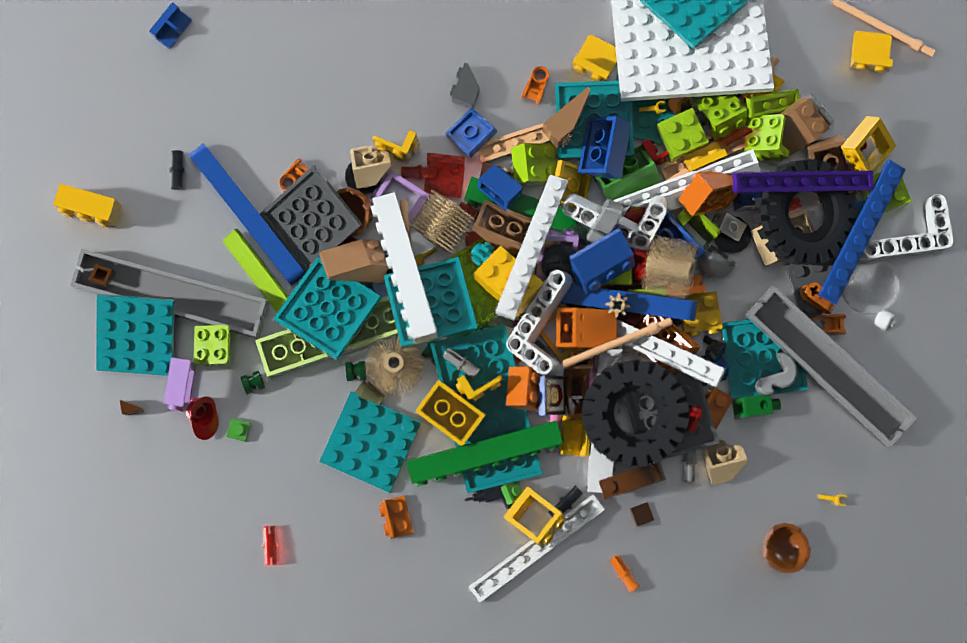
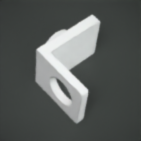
(729, 225)

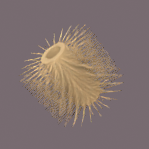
(442, 222)
(670, 267)
(392, 374)

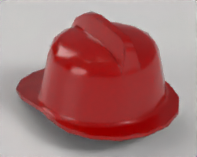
(203, 417)

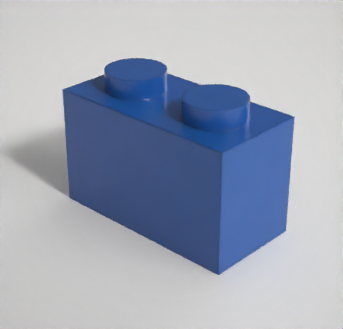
(500, 187)

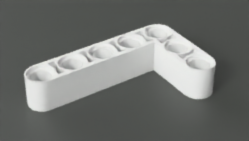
(635, 230)
(914, 241)
(537, 324)

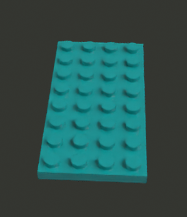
(489, 352)

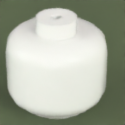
(885, 320)

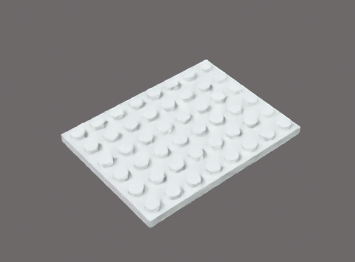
(662, 66)

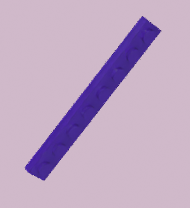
(802, 181)

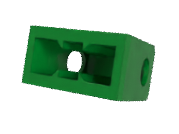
(755, 406)

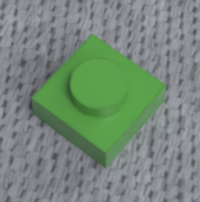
(238, 430)
(511, 492)

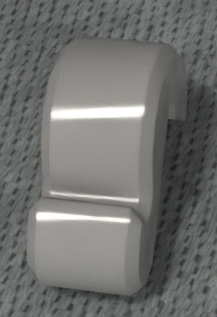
(606, 220)
(781, 380)

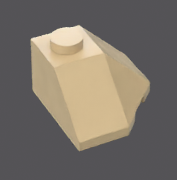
(368, 165)
(723, 461)

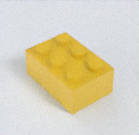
(87, 206)
(495, 273)
(450, 413)

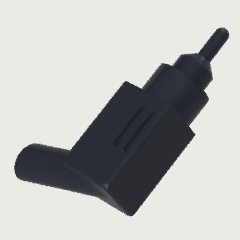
(714, 350)
(489, 495)

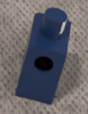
(746, 201)

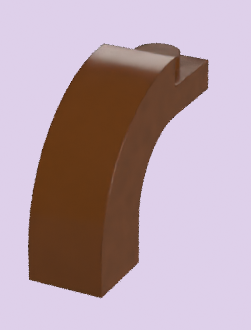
(576, 386)
(631, 480)

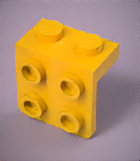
(871, 52)
(595, 59)
(400, 153)
(464, 387)

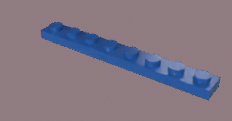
(861, 232)

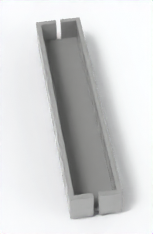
(193, 298)
(830, 366)

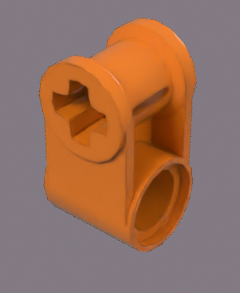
(535, 88)
(293, 173)
(815, 300)
(832, 324)

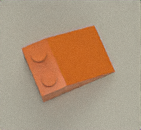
(708, 192)

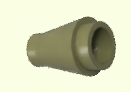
(369, 393)

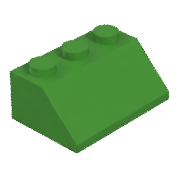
(637, 174)

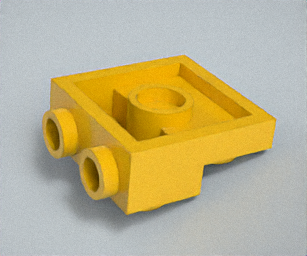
(577, 182)
(707, 315)

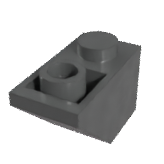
(467, 88)

